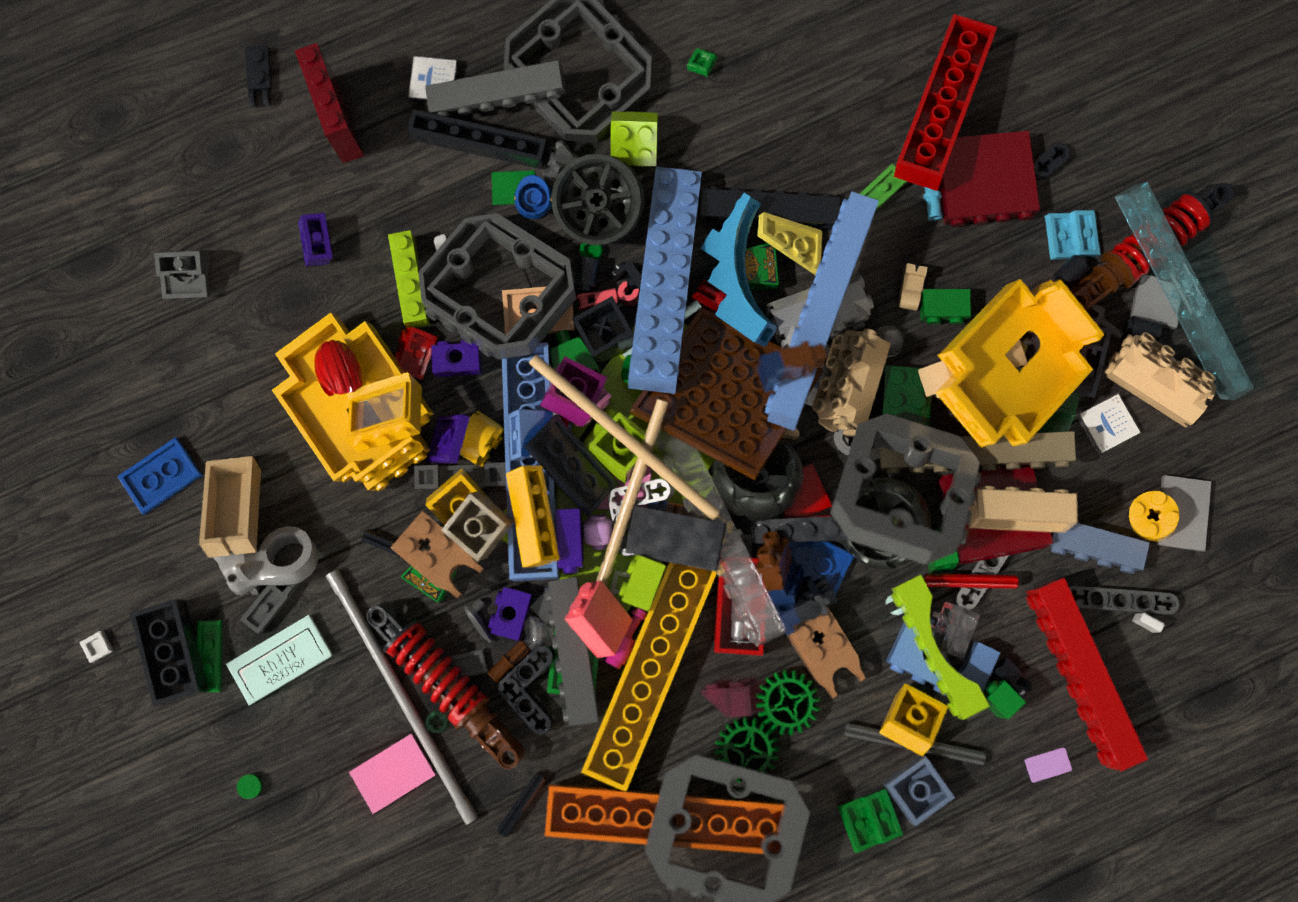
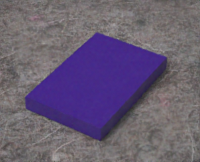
(447, 439)

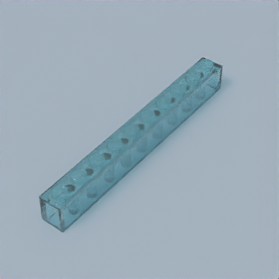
(1183, 290)

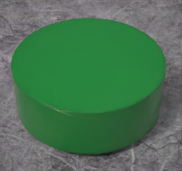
(591, 251)
(249, 786)

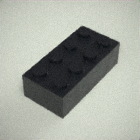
(169, 652)

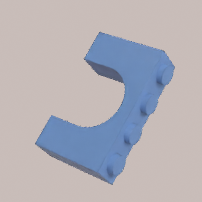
(908, 658)

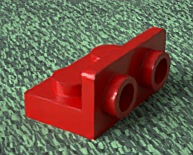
(414, 351)

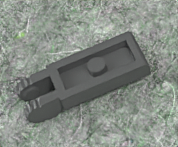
(267, 606)

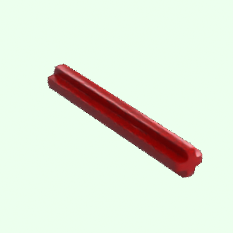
(971, 581)

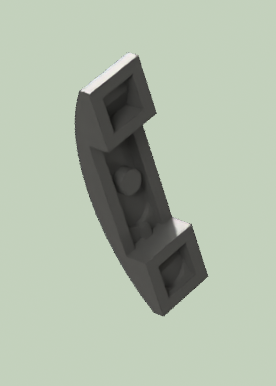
(433, 476)

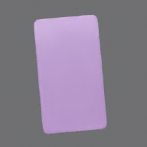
(1048, 765)

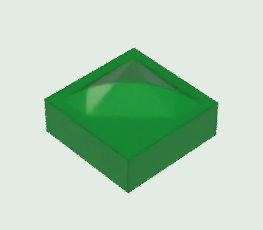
(701, 62)

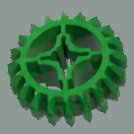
(796, 721)
(767, 756)

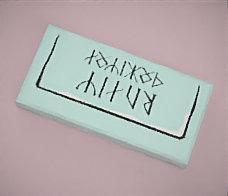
(279, 659)

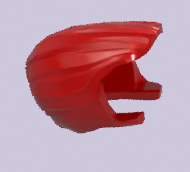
(337, 368)

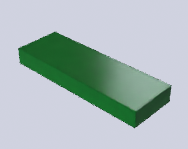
(210, 650)

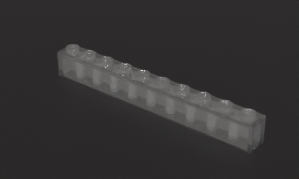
(735, 564)

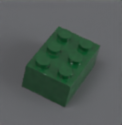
(904, 395)

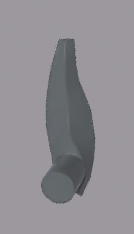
(476, 620)

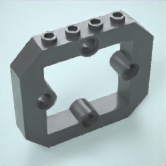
(629, 94)
(461, 247)
(919, 446)
(789, 832)

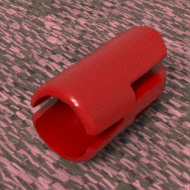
(709, 295)

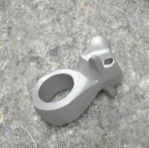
(250, 570)

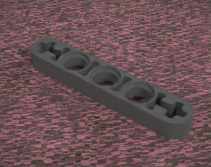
(1131, 598)

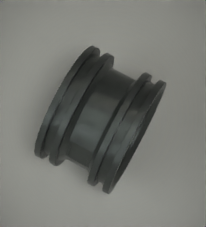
(567, 205)

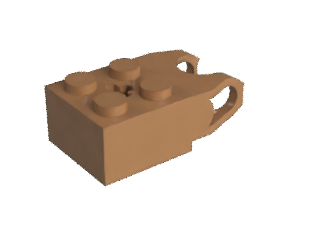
(441, 559)
(827, 656)

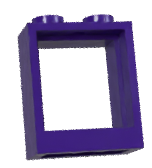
(570, 540)

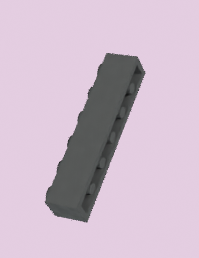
(496, 89)
(573, 656)

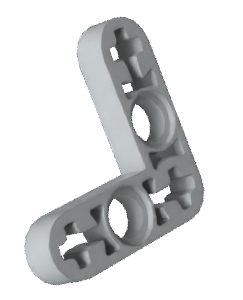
(650, 498)

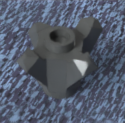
(558, 158)

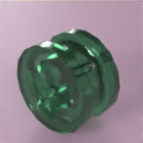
(442, 716)

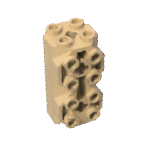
(856, 371)
(1161, 381)

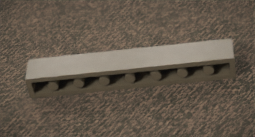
(1041, 449)

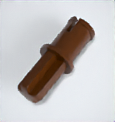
(509, 661)

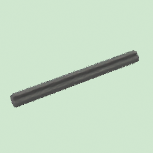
(937, 748)

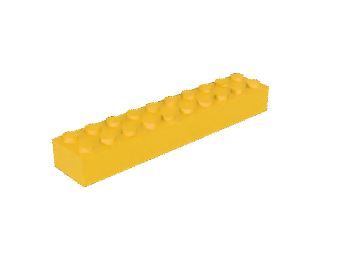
(648, 674)

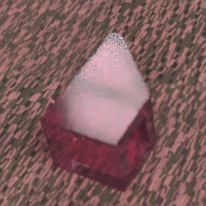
(731, 701)

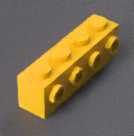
(532, 516)

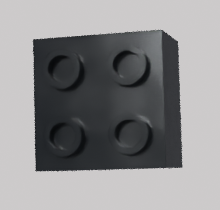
(604, 330)

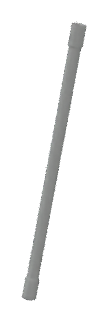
(461, 802)

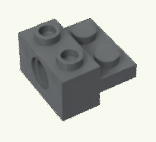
(174, 263)

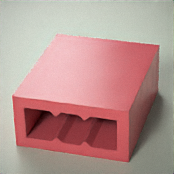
(599, 619)

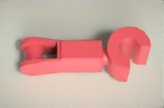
(628, 300)

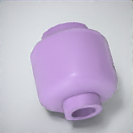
(597, 531)

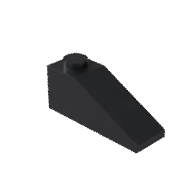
(1095, 356)

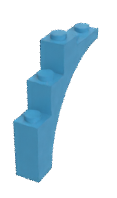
(730, 276)

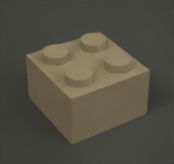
(478, 525)

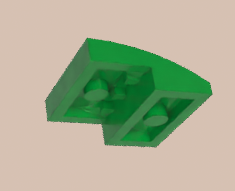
(870, 820)

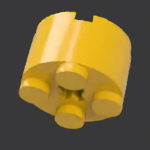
(480, 437)
(1158, 503)

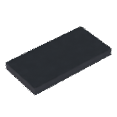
(571, 465)
(676, 538)

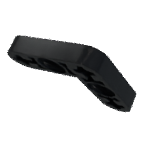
(521, 684)

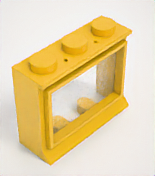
(384, 412)

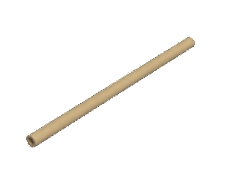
(624, 437)
(631, 493)

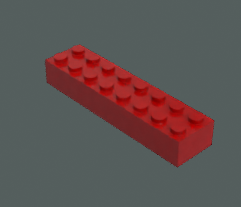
(945, 102)
(1086, 675)

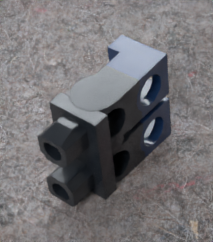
(810, 603)

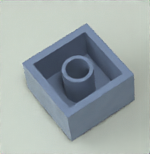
(918, 790)

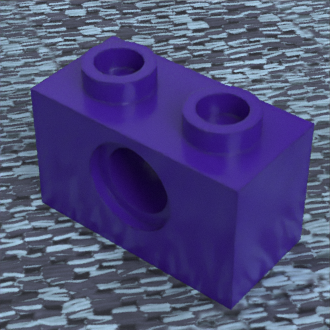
(315, 239)
(469, 364)
(510, 628)

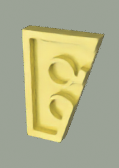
(793, 239)

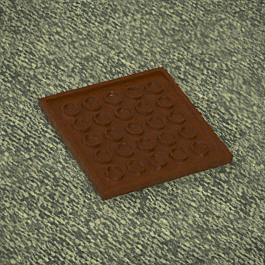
(719, 396)

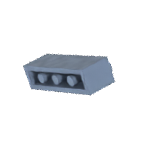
(1101, 546)

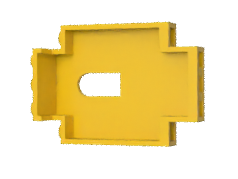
(987, 388)
(325, 418)

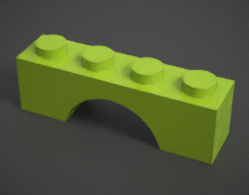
(406, 271)

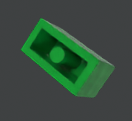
(945, 305)
(1002, 699)

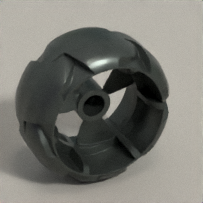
(888, 493)
(750, 497)

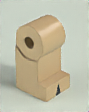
(911, 286)

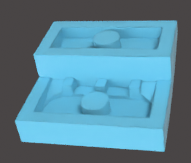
(1072, 234)

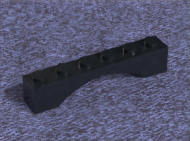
(802, 528)

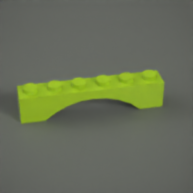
(962, 693)

